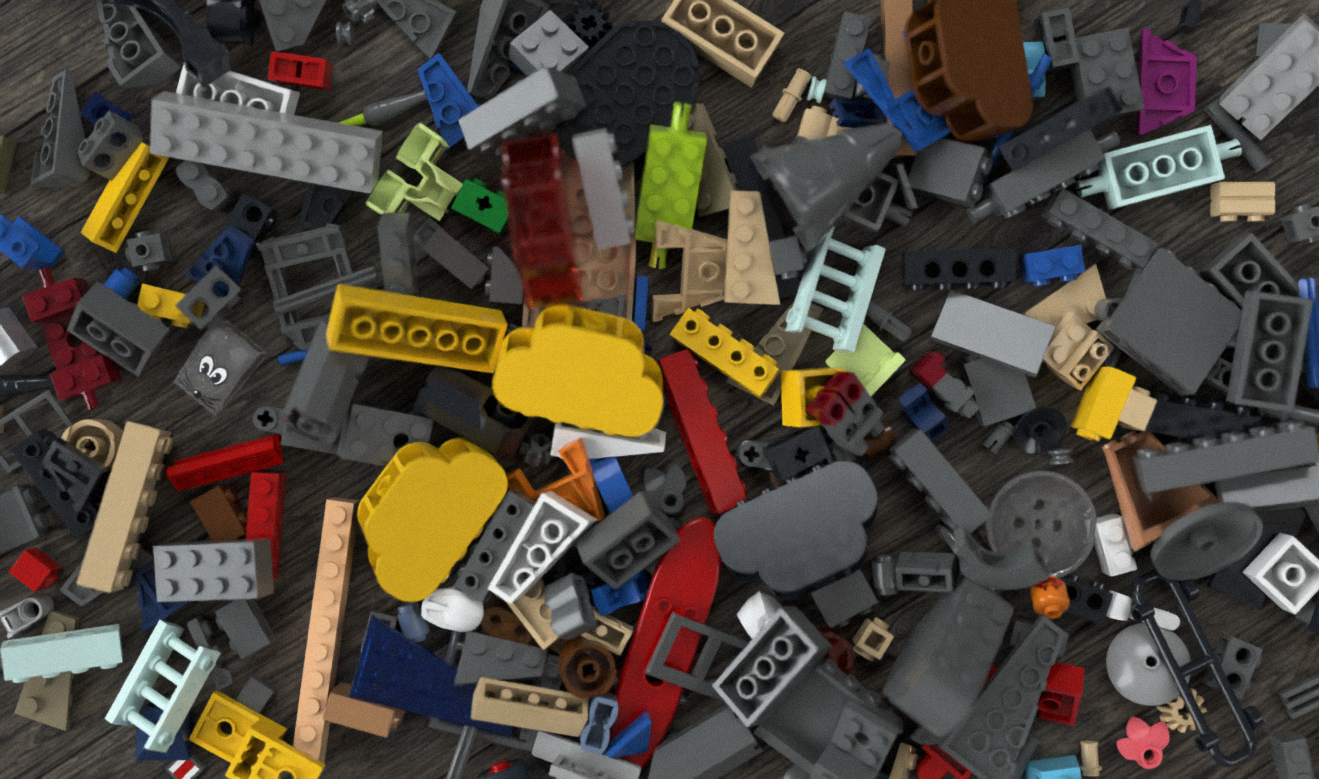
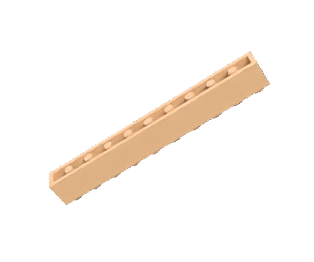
(326, 625)

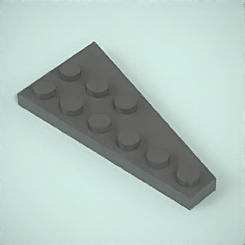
(1006, 706)

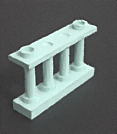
(852, 310)
(144, 675)

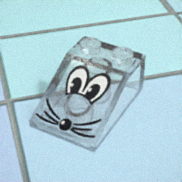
(219, 366)

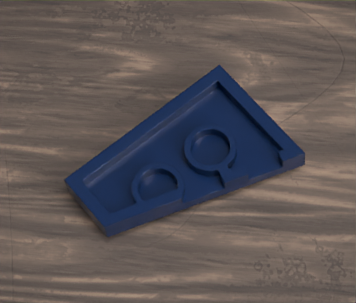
(229, 254)

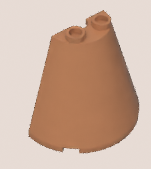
(1148, 513)

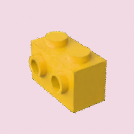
(162, 303)

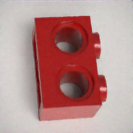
(300, 71)

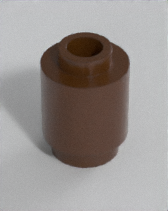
(880, 442)

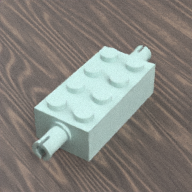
(1159, 167)

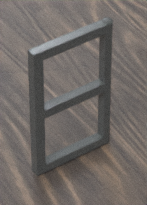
(28, 431)

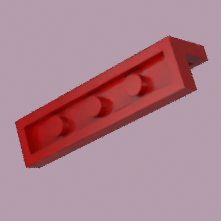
(226, 462)

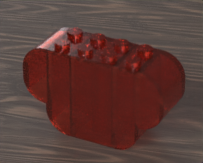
(541, 221)

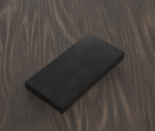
(1233, 580)

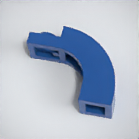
(611, 482)

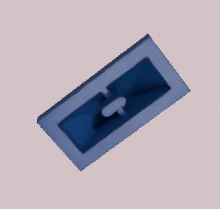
(632, 739)

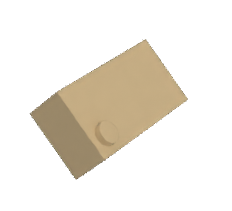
(726, 35)

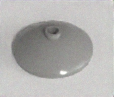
(1132, 675)

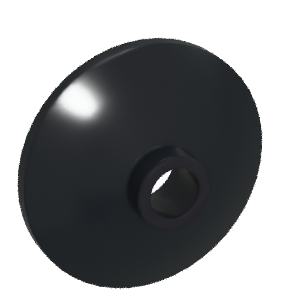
(1040, 430)

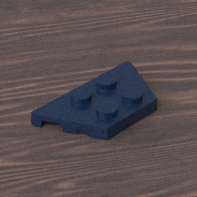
(147, 599)

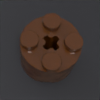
(587, 682)

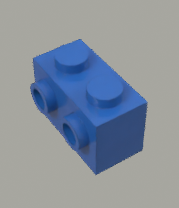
(1049, 264)

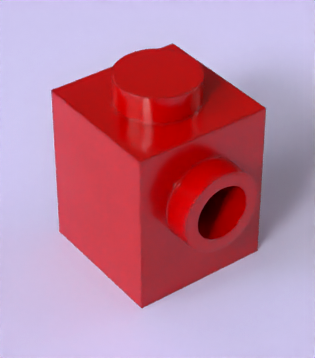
(35, 569)

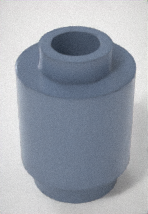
(412, 623)

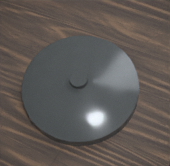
(1206, 541)

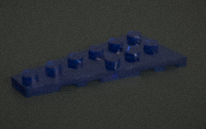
(412, 679)

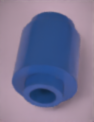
(123, 282)

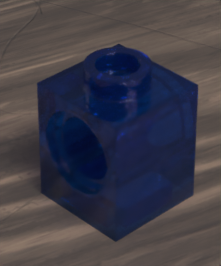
(98, 105)

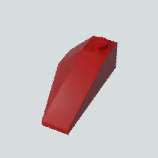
(1061, 695)

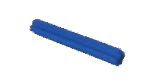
(1308, 290)

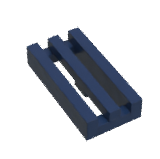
(852, 113)

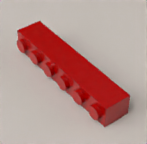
(700, 432)

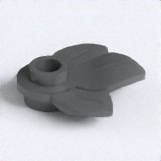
(663, 485)

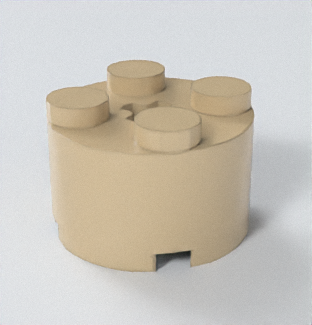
(103, 433)

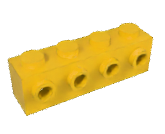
(123, 198)
(724, 352)

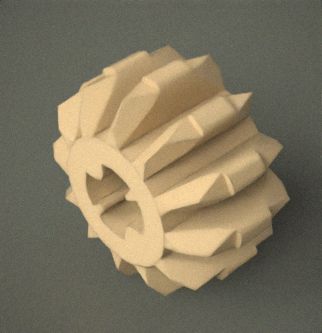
(1179, 720)

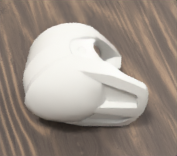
(452, 609)
(758, 612)

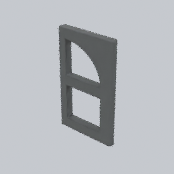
(696, 680)

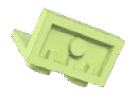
(870, 361)

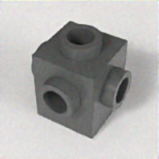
(1302, 224)
(148, 251)

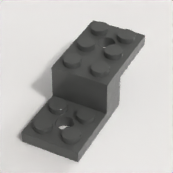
(368, 434)
(849, 752)

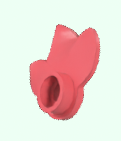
(1143, 738)

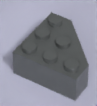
(289, 21)

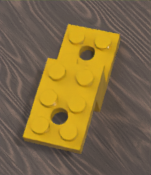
(253, 746)

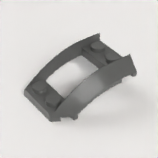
(299, 249)

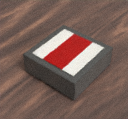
(185, 768)

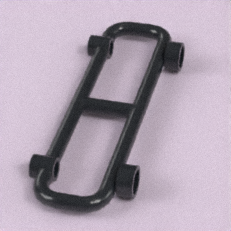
(1247, 718)

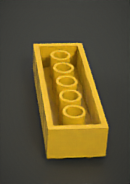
(415, 329)

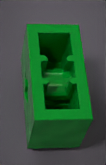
(468, 205)

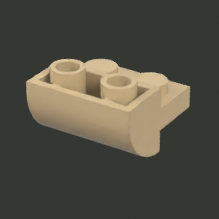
(1076, 351)

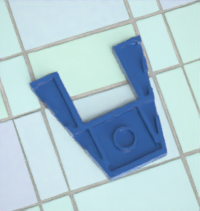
(904, 112)

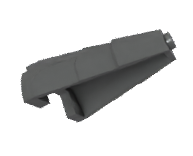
(827, 174)

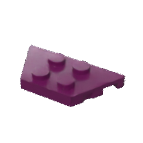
(1165, 82)

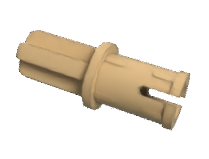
(791, 95)

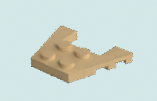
(701, 269)

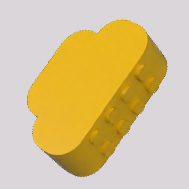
(581, 372)
(428, 513)

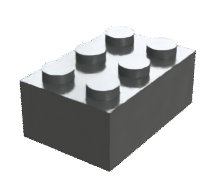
(1106, 62)
(117, 328)
(627, 540)

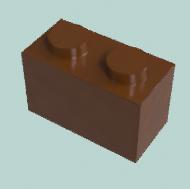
(221, 513)

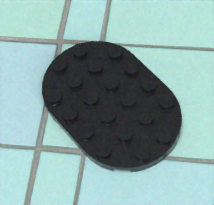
(632, 83)

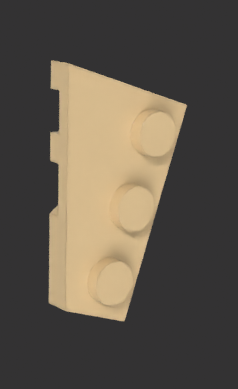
(1075, 296)

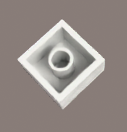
(1286, 573)

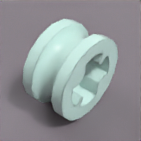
(816, 89)

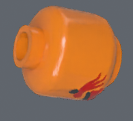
(1050, 597)

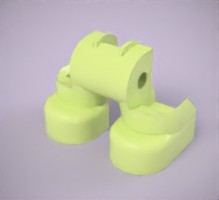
(434, 191)

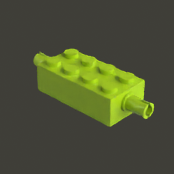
(669, 179)

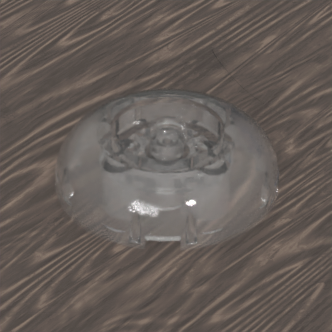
(1062, 501)

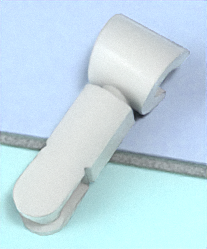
(1121, 607)

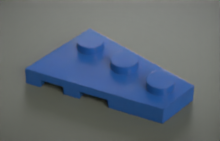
(447, 98)

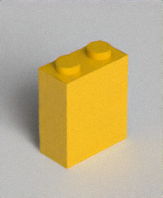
(1102, 403)

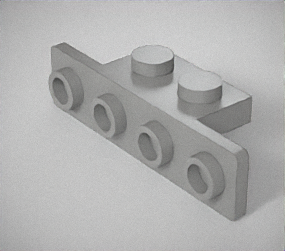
(574, 763)

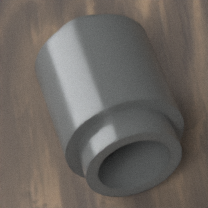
(884, 574)

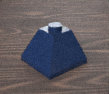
(181, 747)

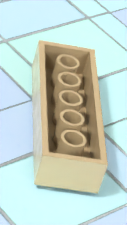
(125, 508)

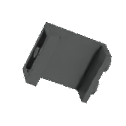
(20, 518)

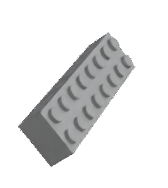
(265, 142)

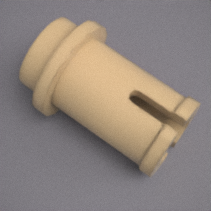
(1090, 760)

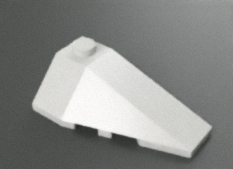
(604, 445)

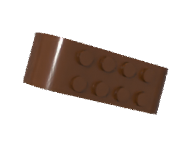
(970, 66)

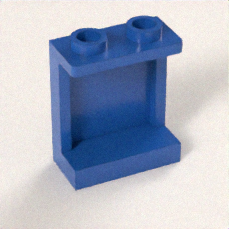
(27, 244)

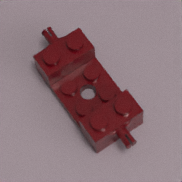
(79, 368)

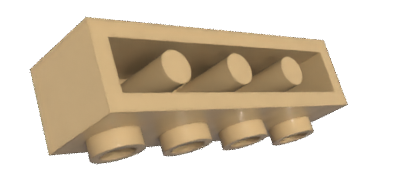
(529, 707)

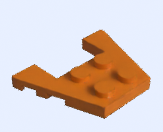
(576, 488)

